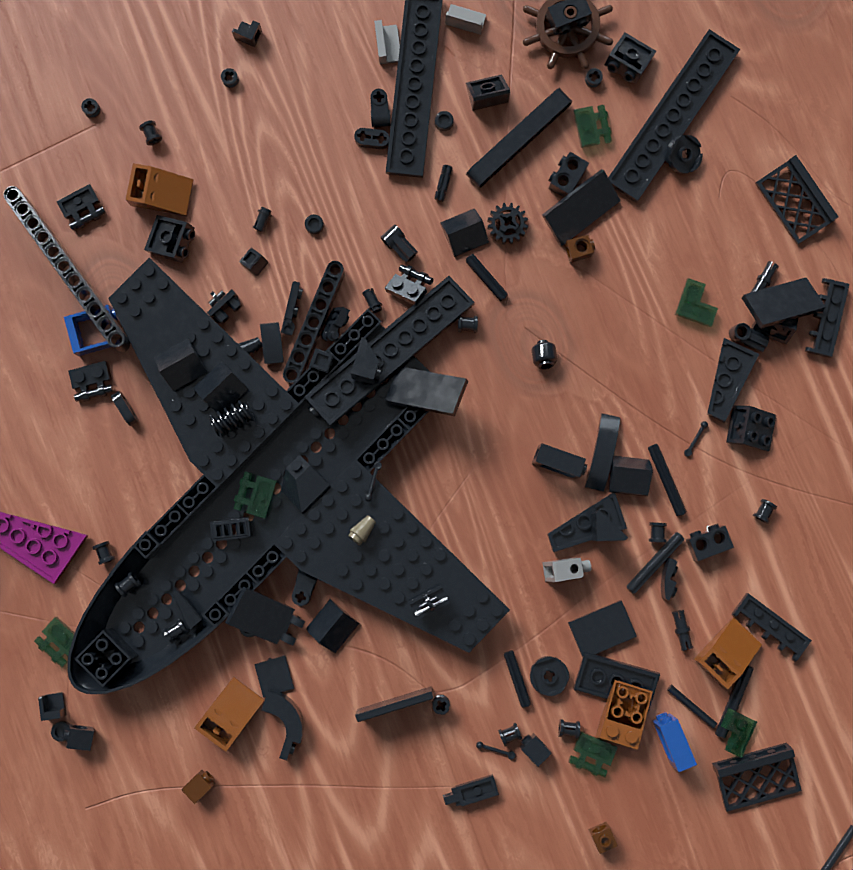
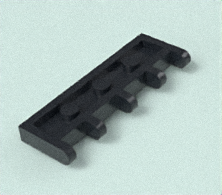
(829, 318)
(773, 625)

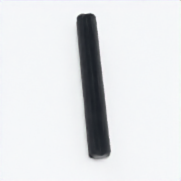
(667, 480)
(656, 561)
(735, 698)

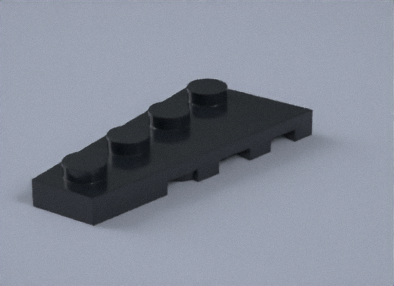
(731, 373)
(578, 528)

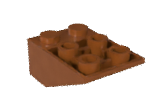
(158, 190)
(728, 653)
(229, 714)
(624, 715)

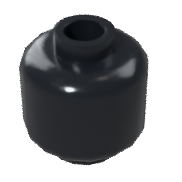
(544, 354)

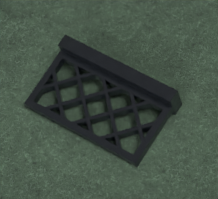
(808, 187)
(752, 761)

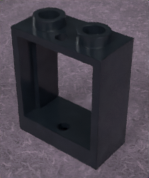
(559, 461)

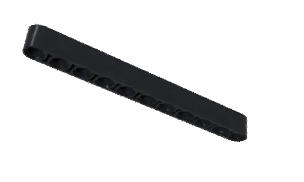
(69, 276)

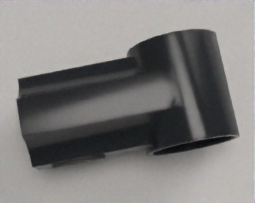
(396, 240)
(750, 337)

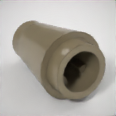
(362, 530)

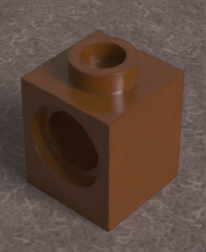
(572, 252)
(198, 786)
(603, 837)

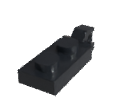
(291, 310)
(472, 791)

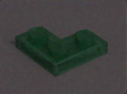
(691, 307)
(742, 730)

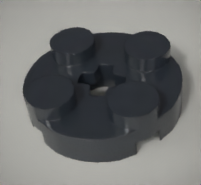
(674, 154)
(558, 682)

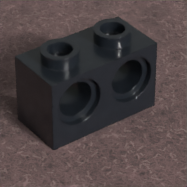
(572, 177)
(710, 546)

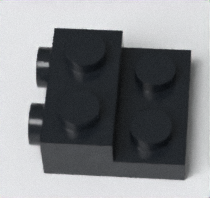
(629, 58)
(170, 238)

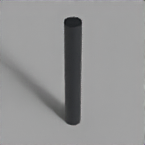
(691, 706)
(838, 849)

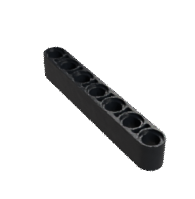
(519, 138)
(314, 313)

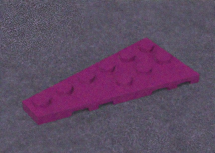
(39, 545)

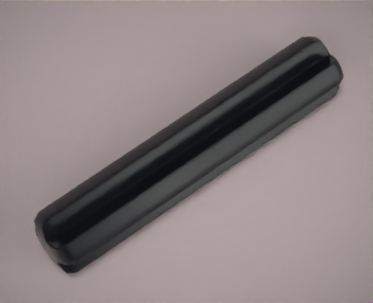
(486, 277)
(517, 679)

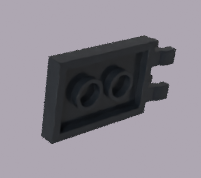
(263, 617)

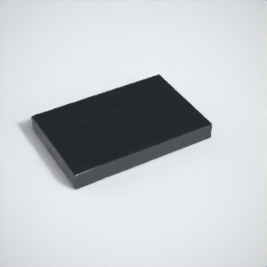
(602, 628)

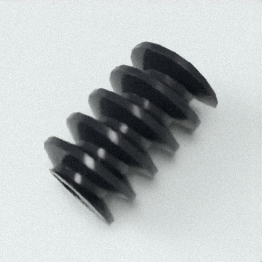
(231, 418)

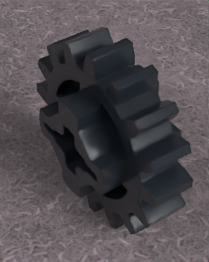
(501, 219)

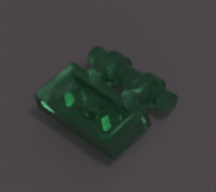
(587, 127)
(260, 497)
(61, 636)
(595, 748)

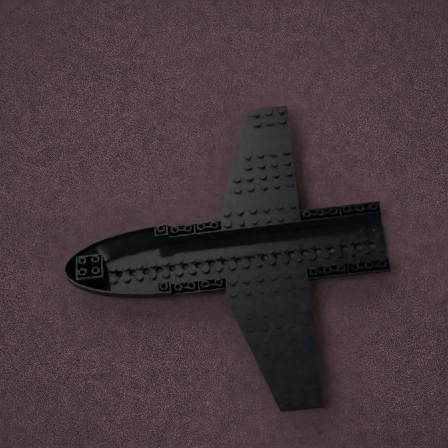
(385, 571)

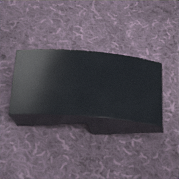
(271, 343)
(668, 587)

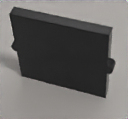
(274, 675)

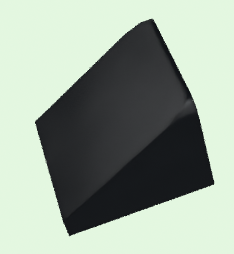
(254, 261)

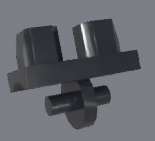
(219, 305)
(429, 602)

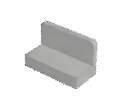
(465, 19)
(387, 42)

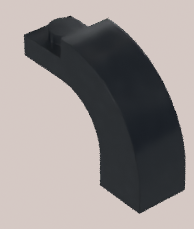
(289, 713)

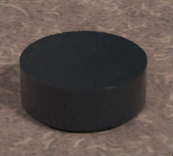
(444, 121)
(314, 224)
(58, 729)

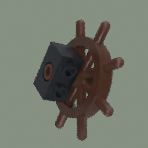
(567, 19)

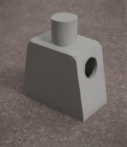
(560, 569)

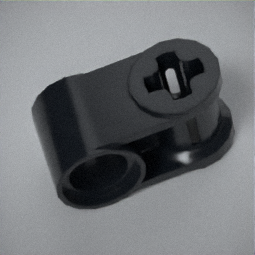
(379, 110)
(306, 584)

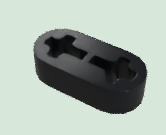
(371, 133)
(124, 408)

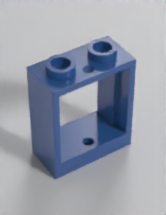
(75, 335)
(674, 742)

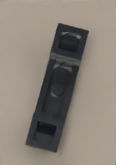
(603, 452)

